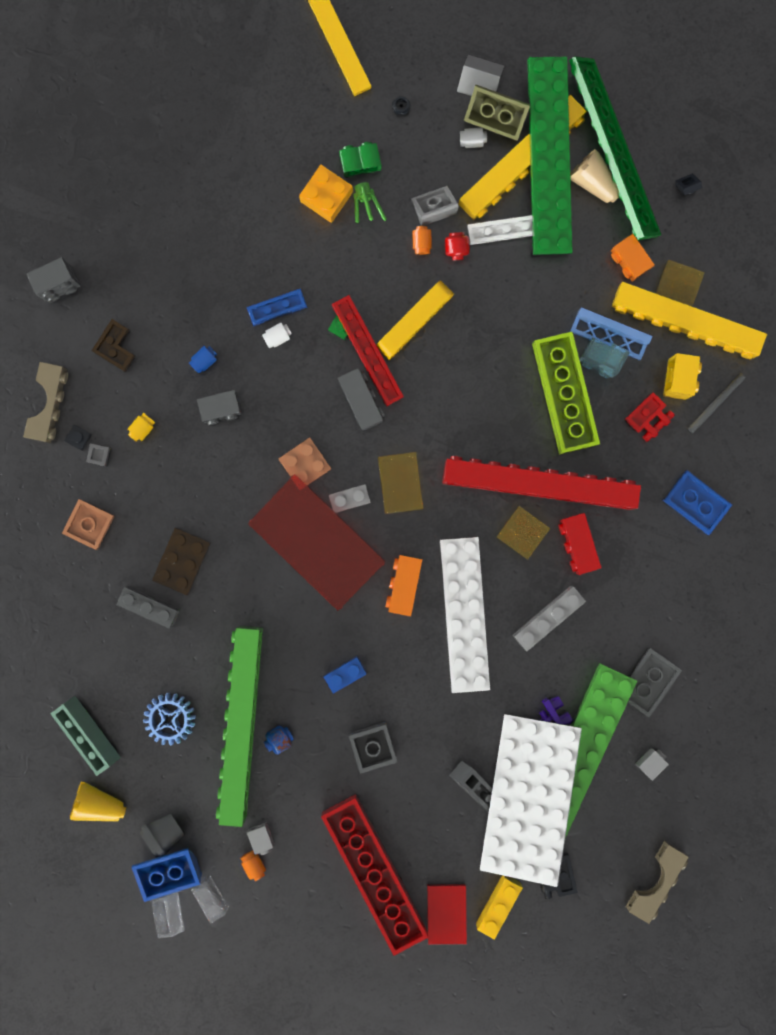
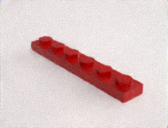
(367, 350)

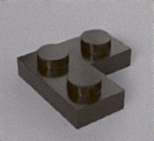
(109, 346)

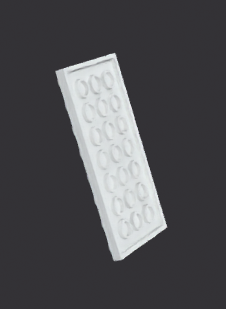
(531, 800)

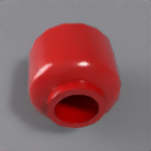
(457, 245)

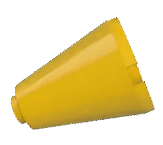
(96, 805)

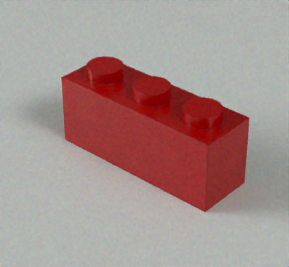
(579, 544)

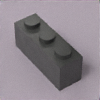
(361, 399)
(148, 607)

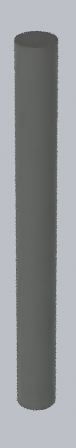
(716, 403)

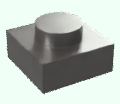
(98, 455)

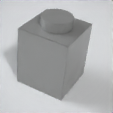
(652, 763)
(261, 839)

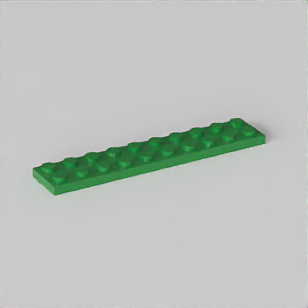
(615, 148)
(550, 155)

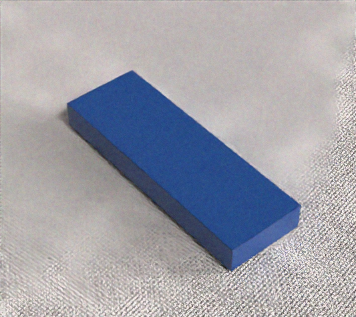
(276, 307)

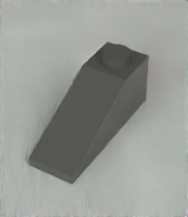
(473, 784)

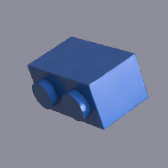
(345, 674)

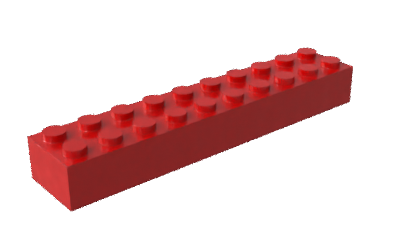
(541, 484)

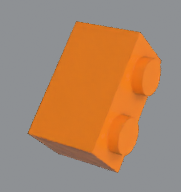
(632, 258)

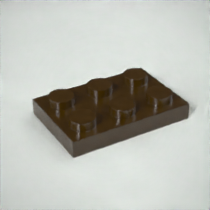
(181, 561)

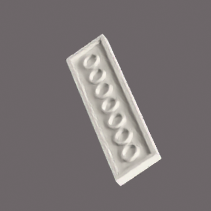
(465, 615)

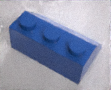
(167, 874)

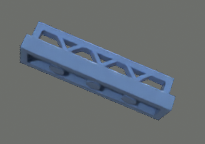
(613, 327)

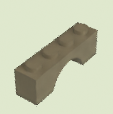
(42, 426)
(646, 903)

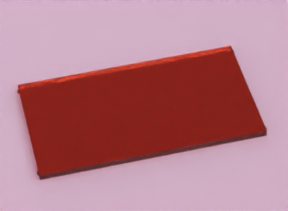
(316, 542)

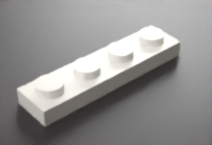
(500, 230)

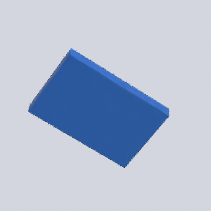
(697, 502)

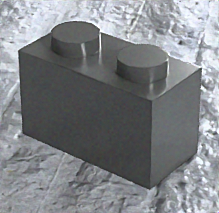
(219, 407)

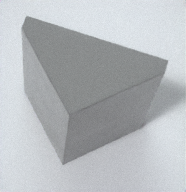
(481, 73)
(435, 205)

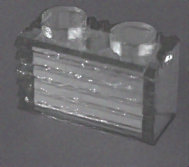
(210, 899)
(167, 915)

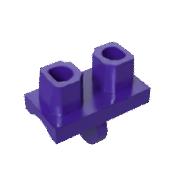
(551, 706)

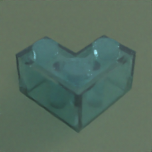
(604, 358)

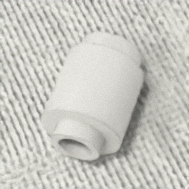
(277, 335)

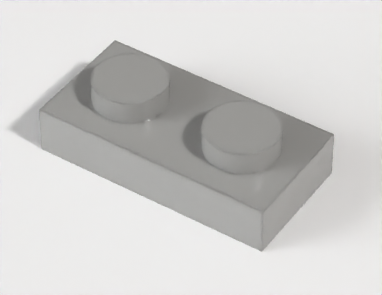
(349, 498)

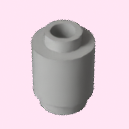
(473, 137)

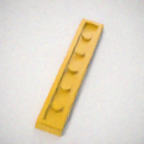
(340, 46)

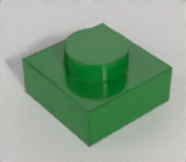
(337, 328)

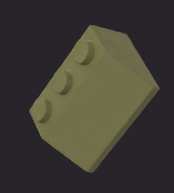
(496, 112)

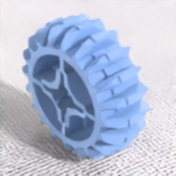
(175, 725)

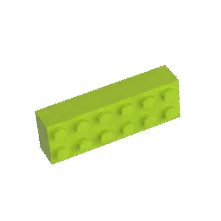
(565, 393)

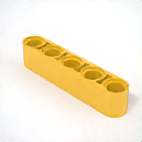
(414, 320)

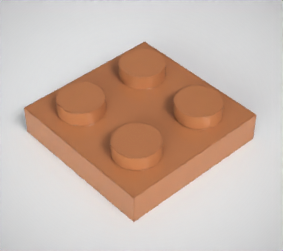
(305, 462)
(88, 524)

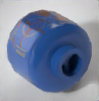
(278, 739)

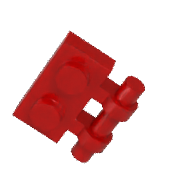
(645, 412)

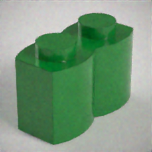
(360, 159)

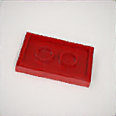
(446, 914)

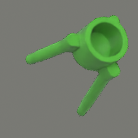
(364, 194)

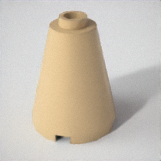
(595, 177)

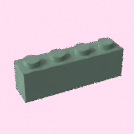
(85, 735)

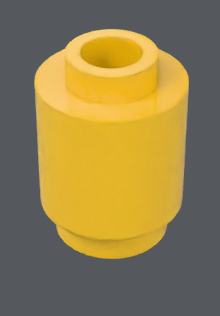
(140, 427)

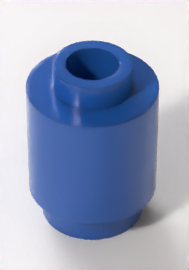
(203, 359)

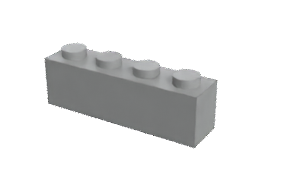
(549, 618)

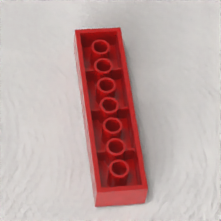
(374, 874)

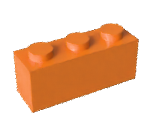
(404, 585)

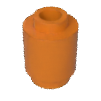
(422, 240)
(253, 866)

